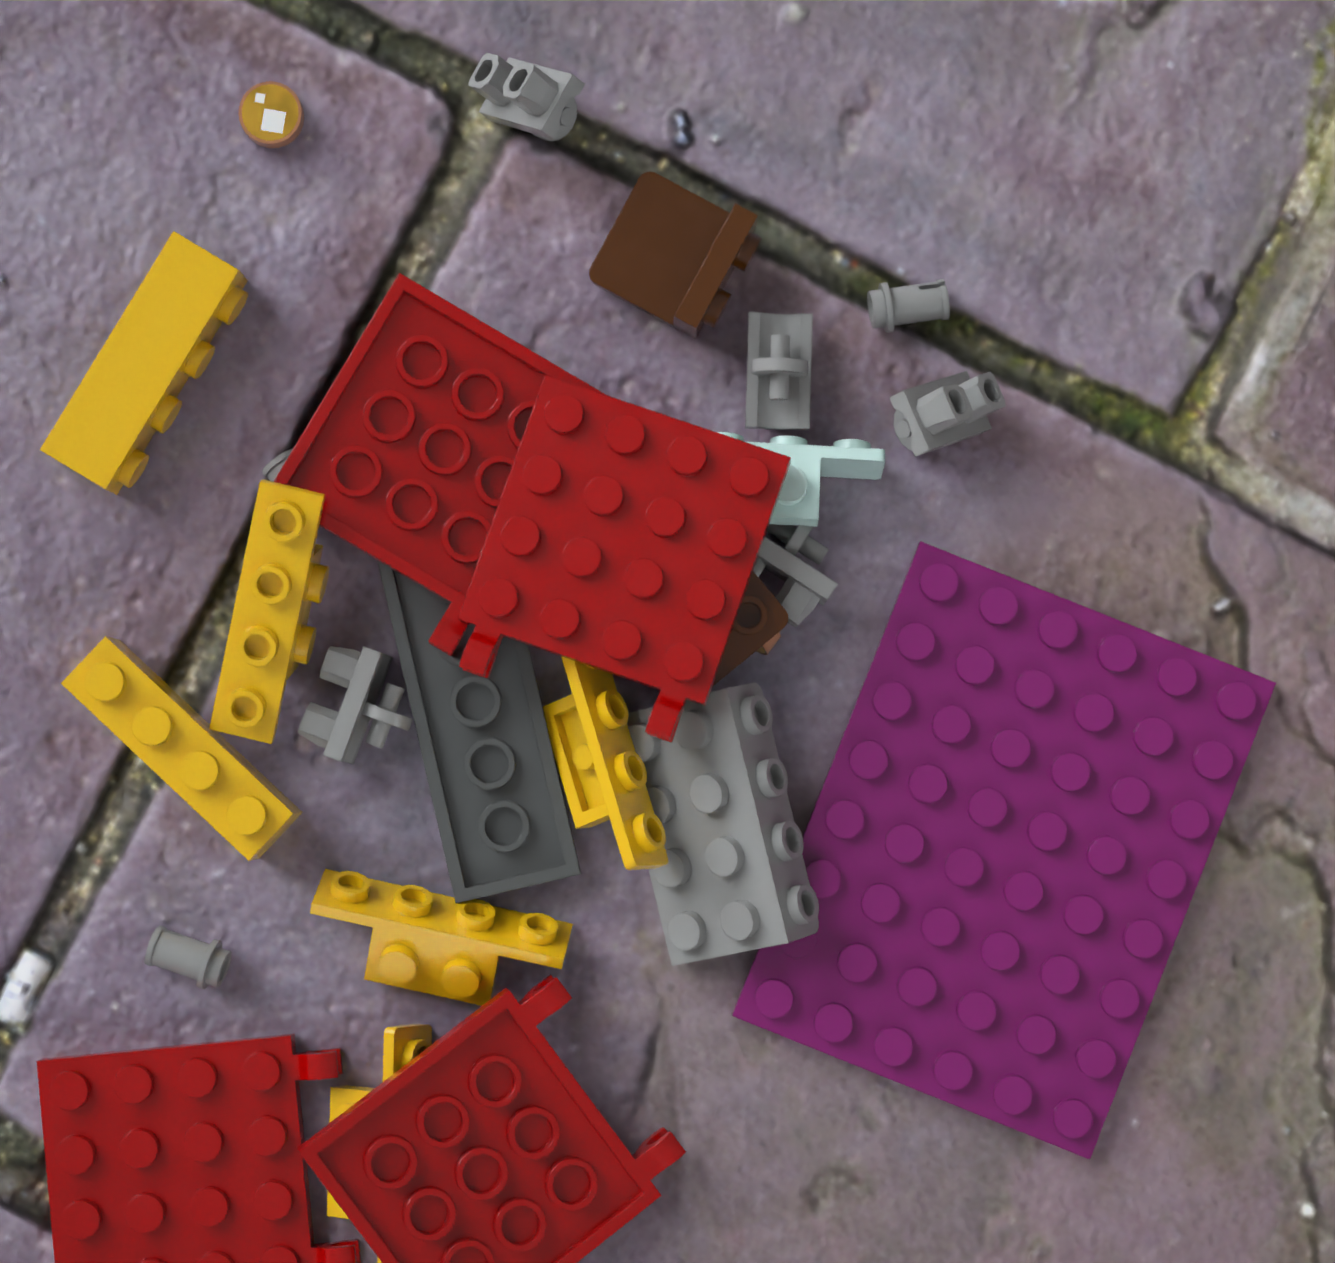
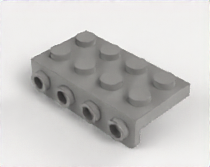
(729, 830)

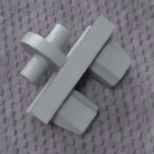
(527, 96)
(778, 371)
(945, 411)
(803, 584)
(344, 730)

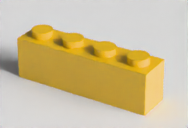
(146, 364)
(181, 748)

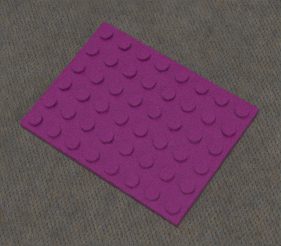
(1007, 849)

